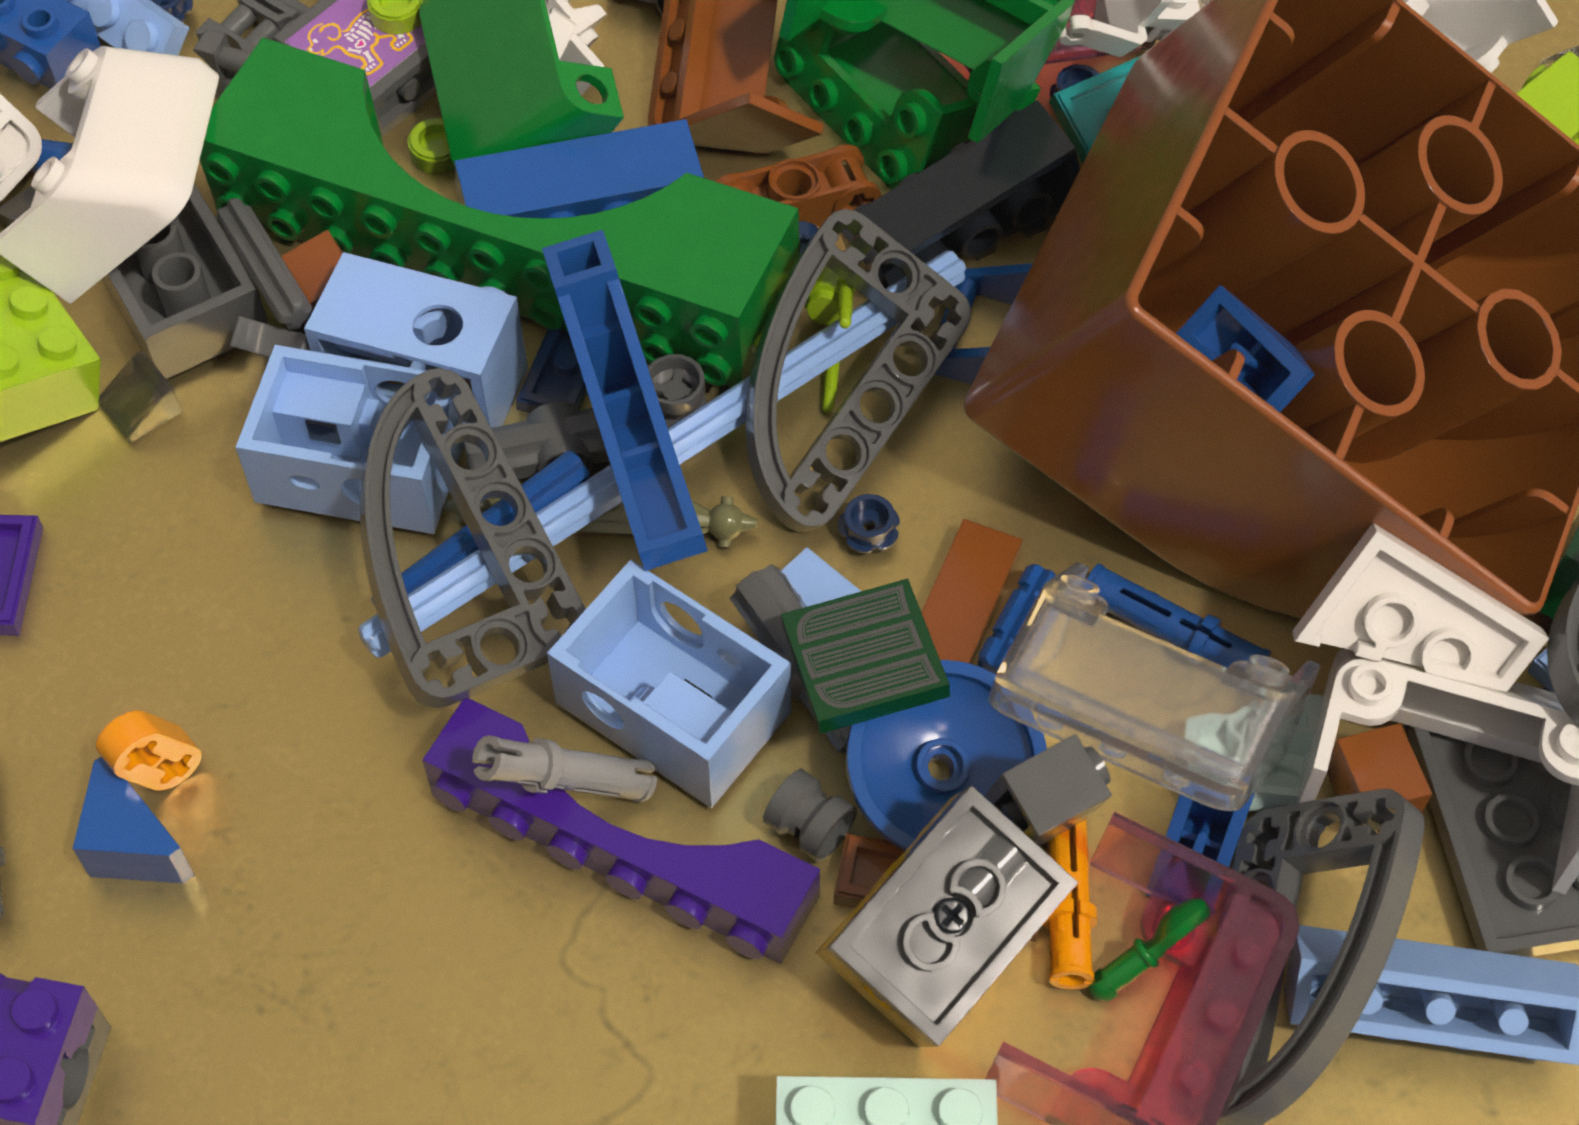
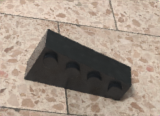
(978, 193)

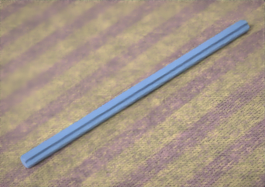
(689, 437)

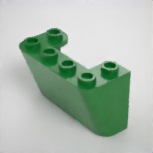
(505, 80)
(882, 95)

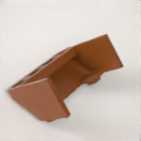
(716, 75)

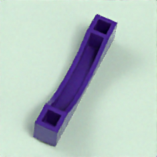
(737, 889)

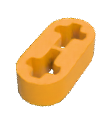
(148, 750)

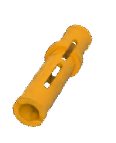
(1075, 916)

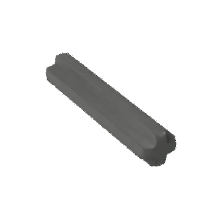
(264, 264)

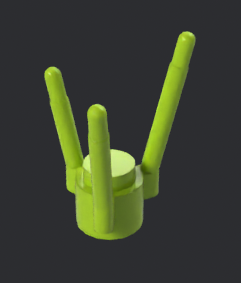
(826, 303)

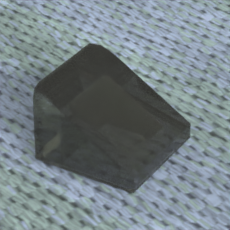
(139, 398)

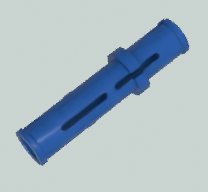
(1170, 621)

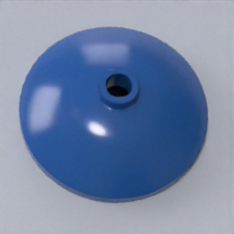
(892, 753)

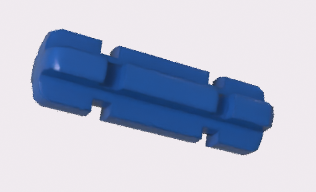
(1013, 616)

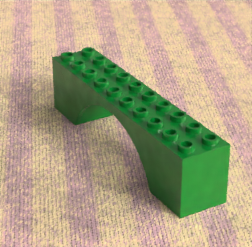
(310, 158)

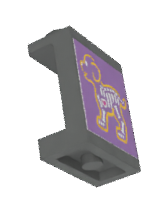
(394, 64)

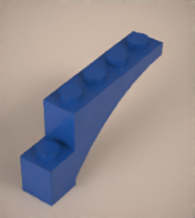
(624, 401)

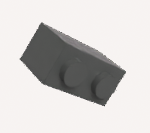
(1052, 790)

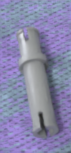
(546, 767)

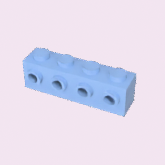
(1451, 996)

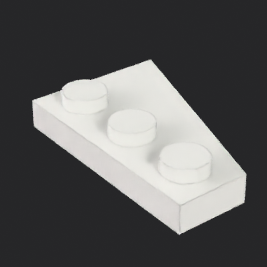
(1418, 613)

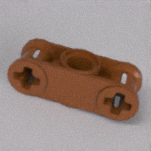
(812, 183)

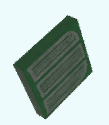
(865, 656)

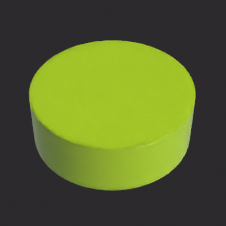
(395, 16)
(430, 147)

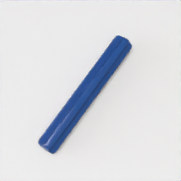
(541, 489)

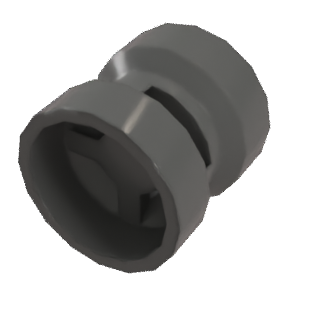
(678, 386)
(806, 812)

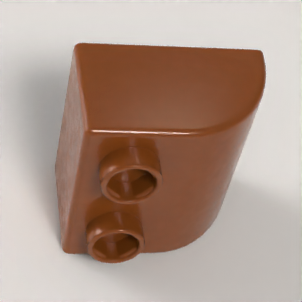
(1383, 223)

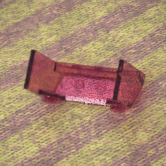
(1209, 1011)

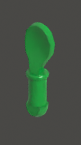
(1142, 956)

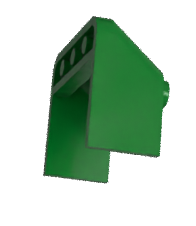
(995, 38)

